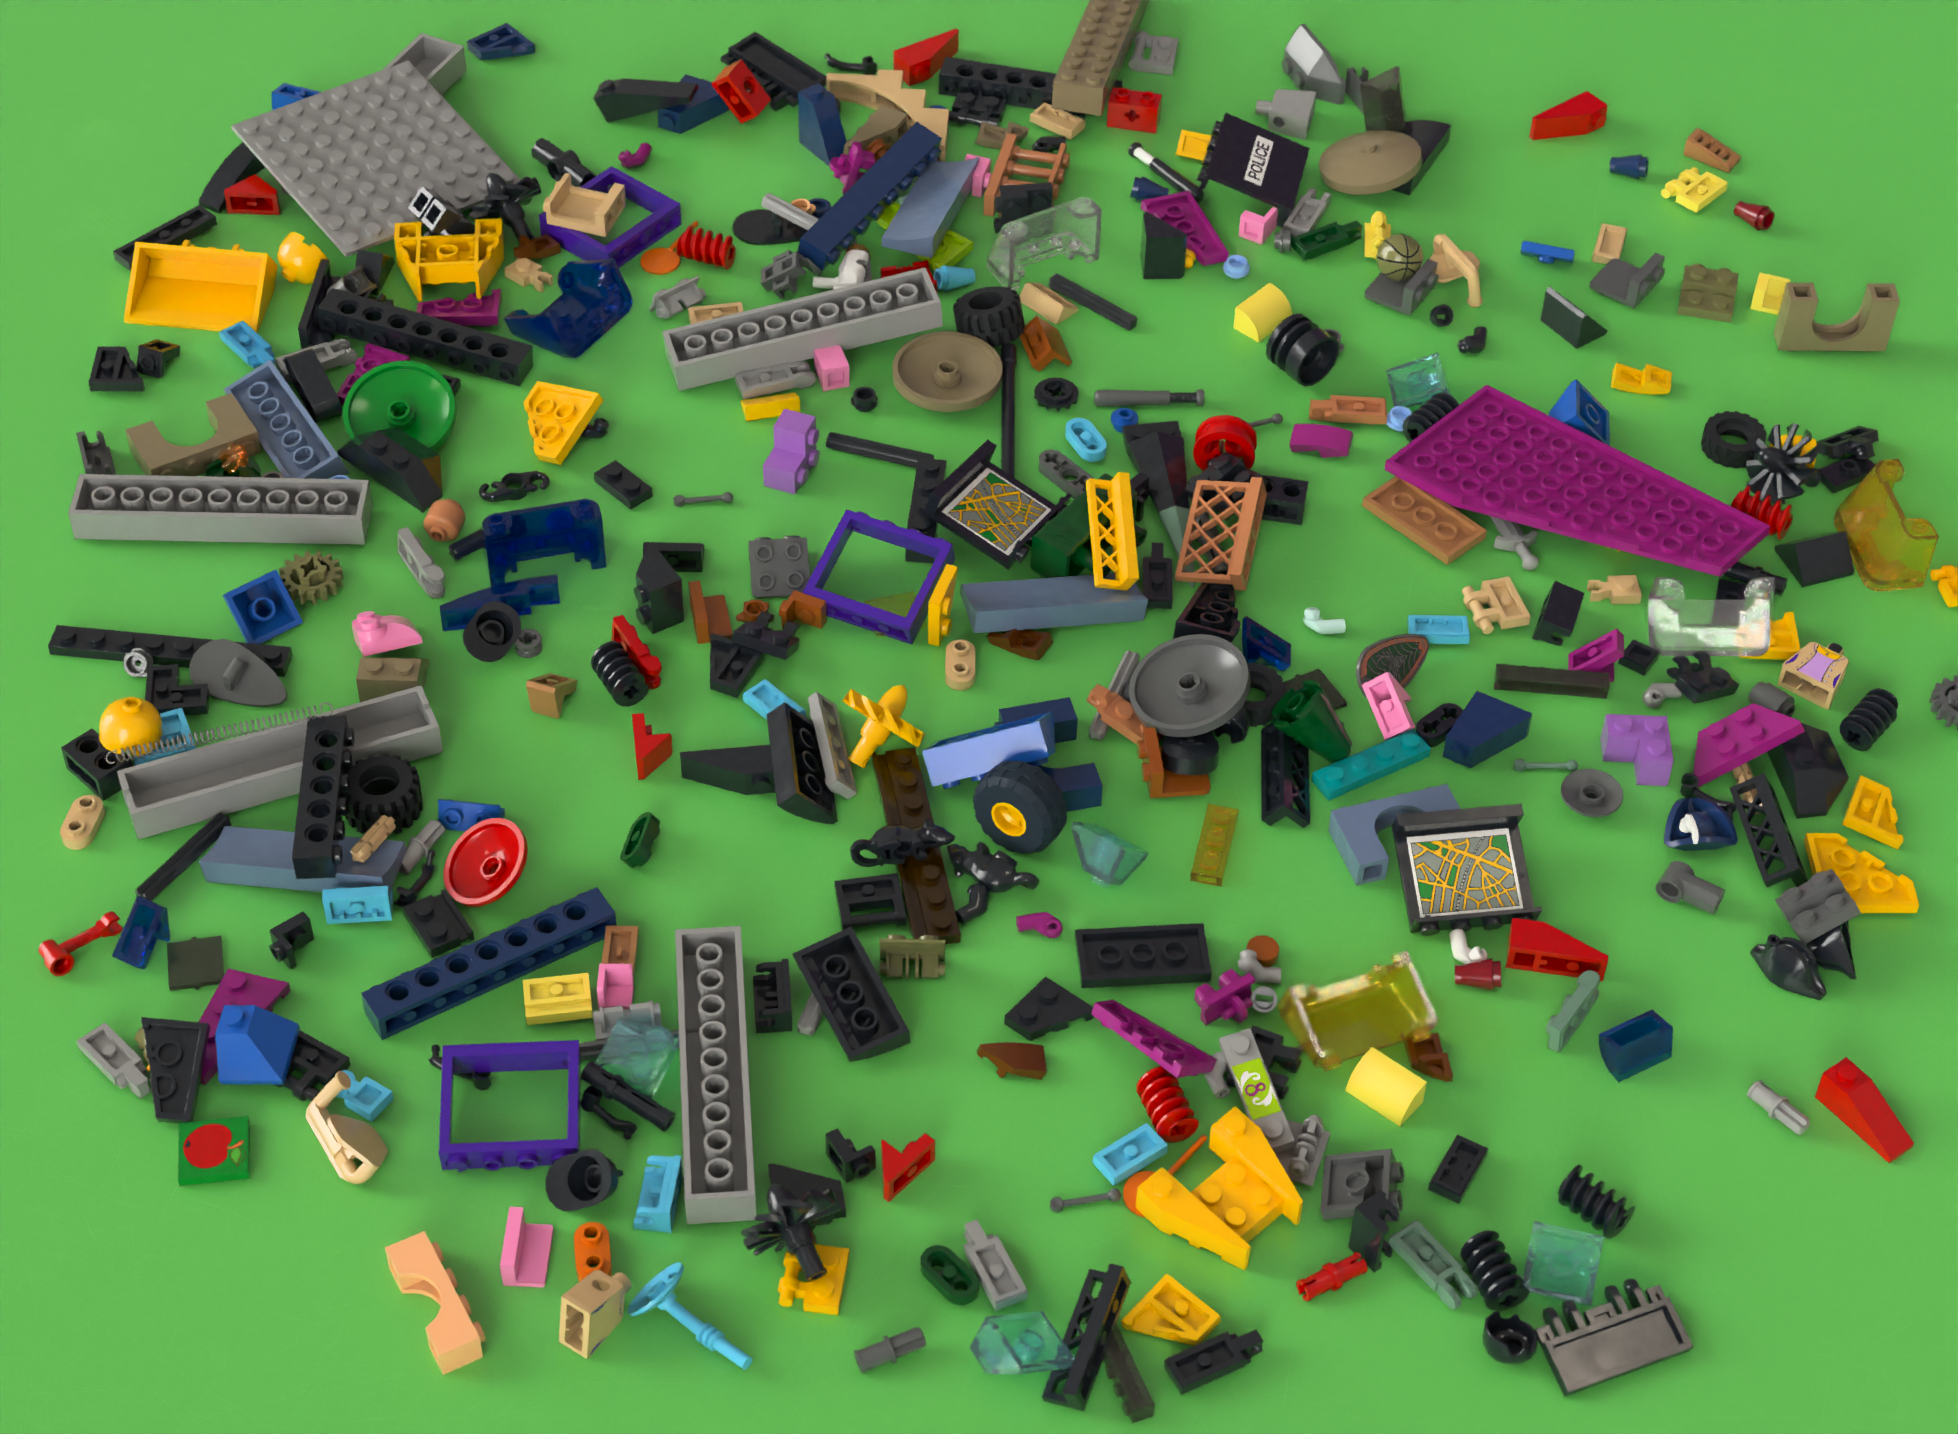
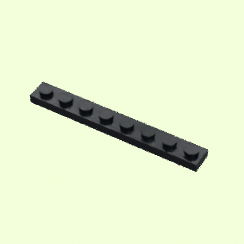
(163, 648)

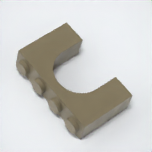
(1865, 331)
(164, 459)

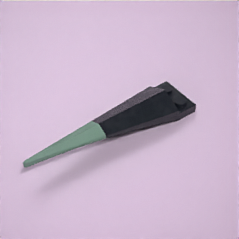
(1160, 454)

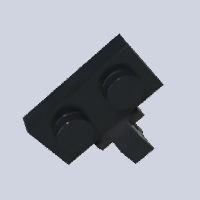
(1855, 440)

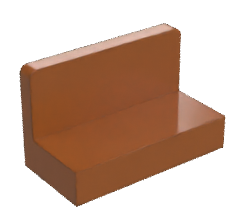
(1043, 344)
(708, 614)

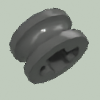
(531, 650)

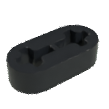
(1436, 722)

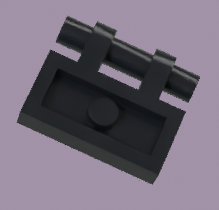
(977, 108)
(316, 1062)

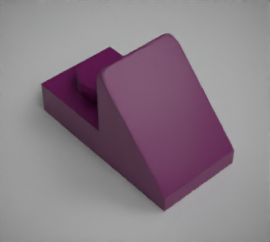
(1599, 654)

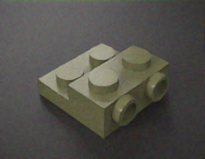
(1708, 293)

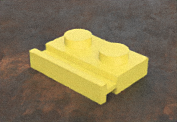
(557, 999)

